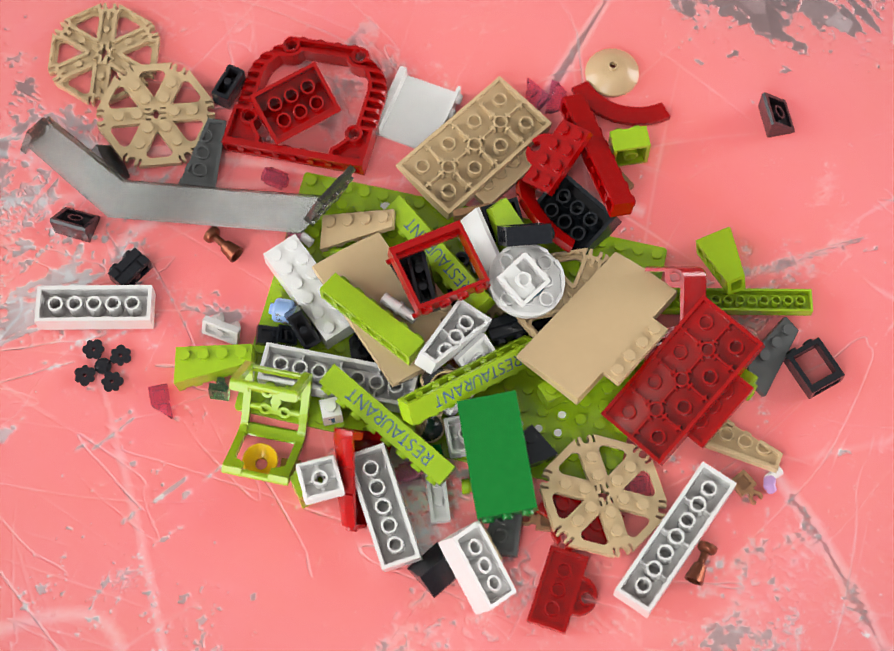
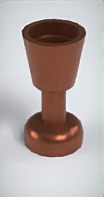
(228, 248)
(698, 569)

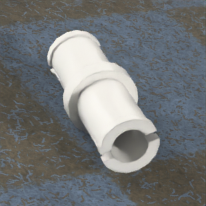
(398, 307)

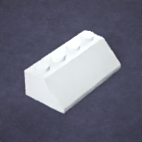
(480, 238)
(477, 567)

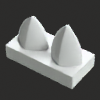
(217, 328)

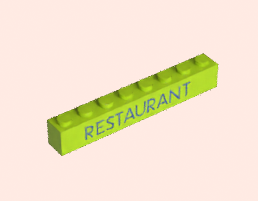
(442, 259)
(462, 382)
(386, 424)

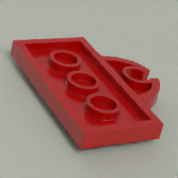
(554, 156)
(564, 507)
(561, 591)

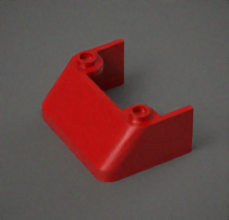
(692, 285)

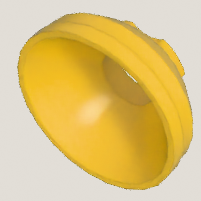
(257, 452)

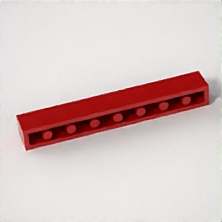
(598, 158)

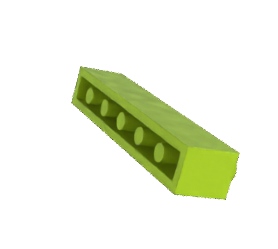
(372, 318)

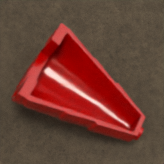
(346, 443)

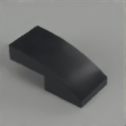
(278, 335)

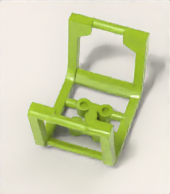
(300, 391)

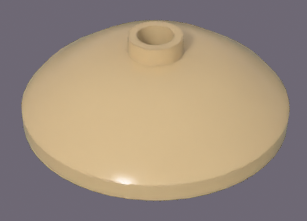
(609, 80)

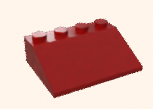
(295, 103)

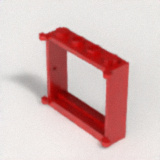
(427, 241)

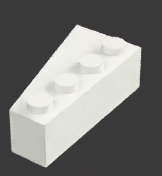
(452, 335)

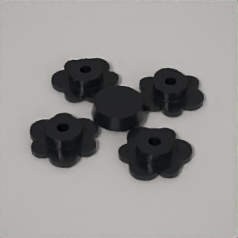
(102, 365)

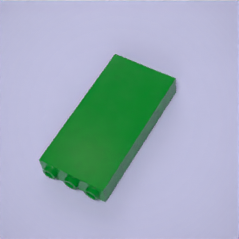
(497, 457)

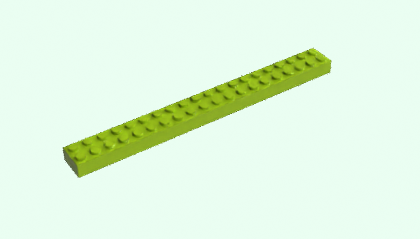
(756, 302)

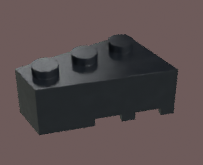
(420, 276)
(537, 447)

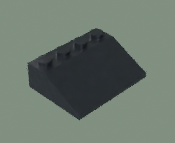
(578, 214)

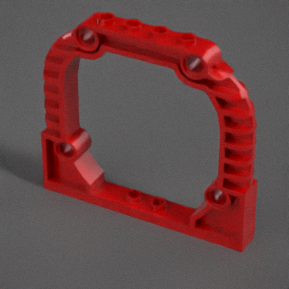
(242, 133)

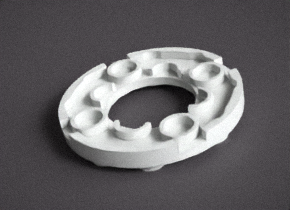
(540, 304)

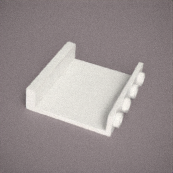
(415, 109)

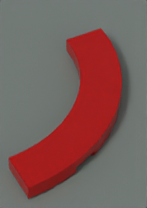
(619, 113)
(536, 215)

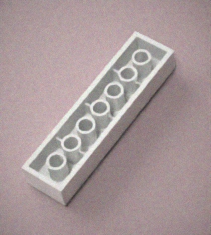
(363, 372)
(674, 539)

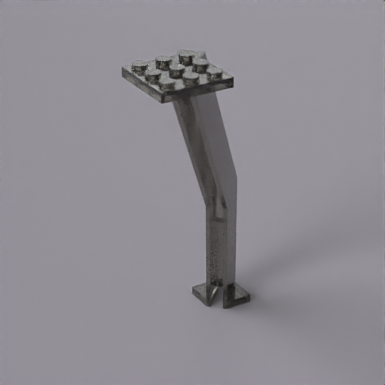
(175, 202)

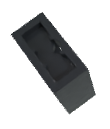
(525, 234)
(812, 390)

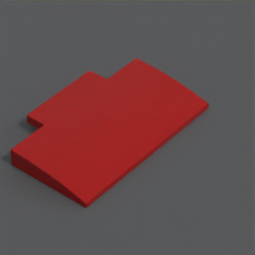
(687, 383)

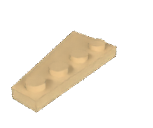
(354, 226)
(744, 447)

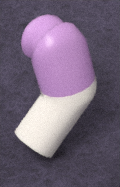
(769, 480)

